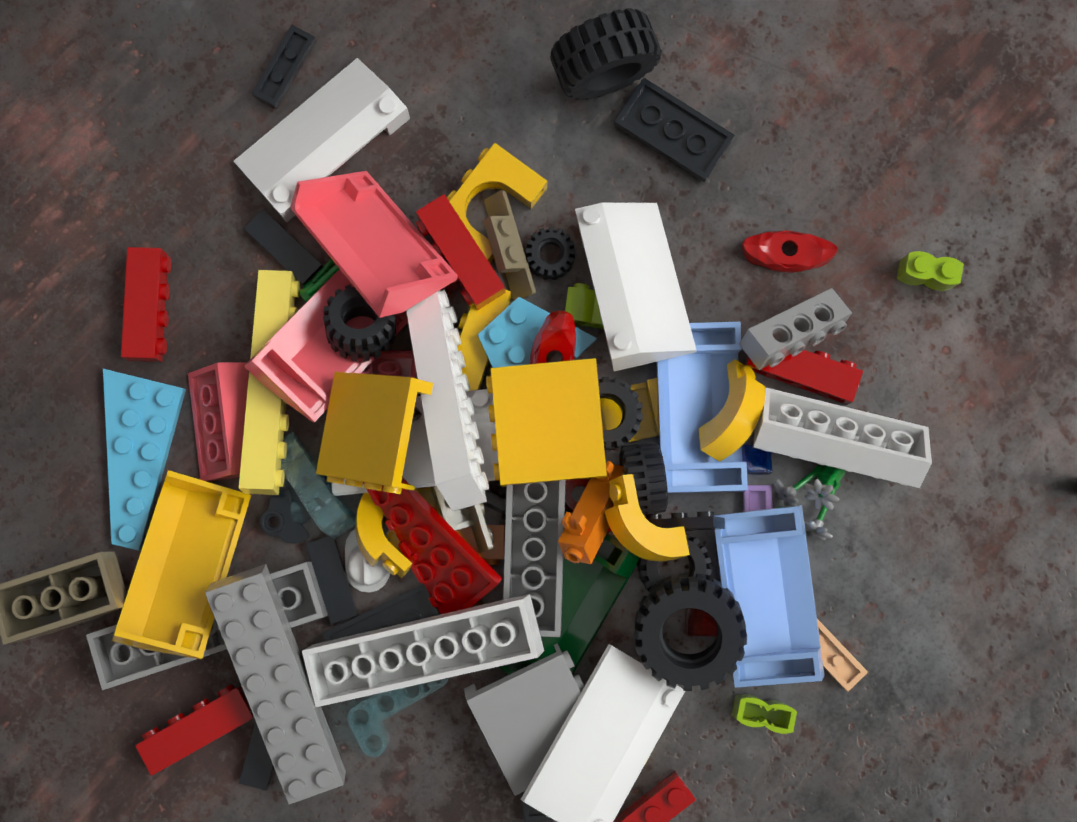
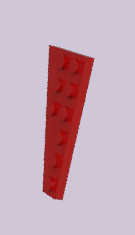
(438, 554)

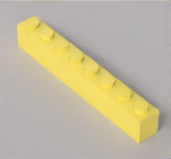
(265, 411)

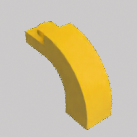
(738, 416)
(636, 531)
(373, 541)

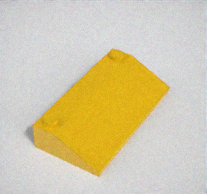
(182, 553)

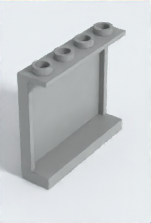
(525, 714)

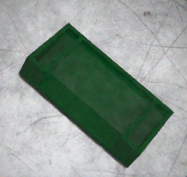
(586, 600)

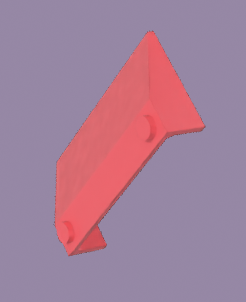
(371, 241)

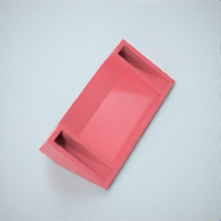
(300, 361)

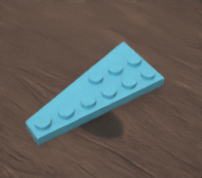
(138, 436)

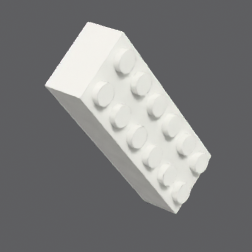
(843, 438)

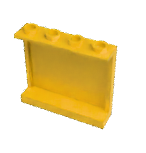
(546, 422)
(369, 430)

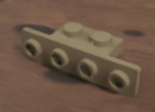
(507, 245)
(466, 517)

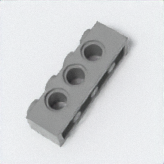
(795, 329)

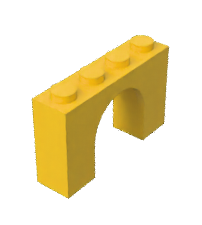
(496, 171)

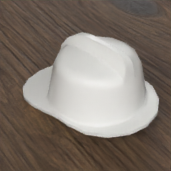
(359, 571)

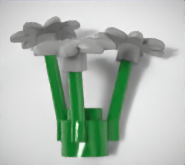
(822, 492)

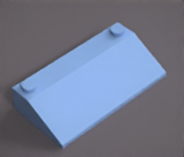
(690, 395)
(769, 573)

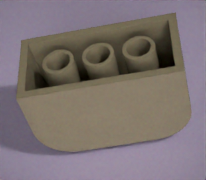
(61, 597)

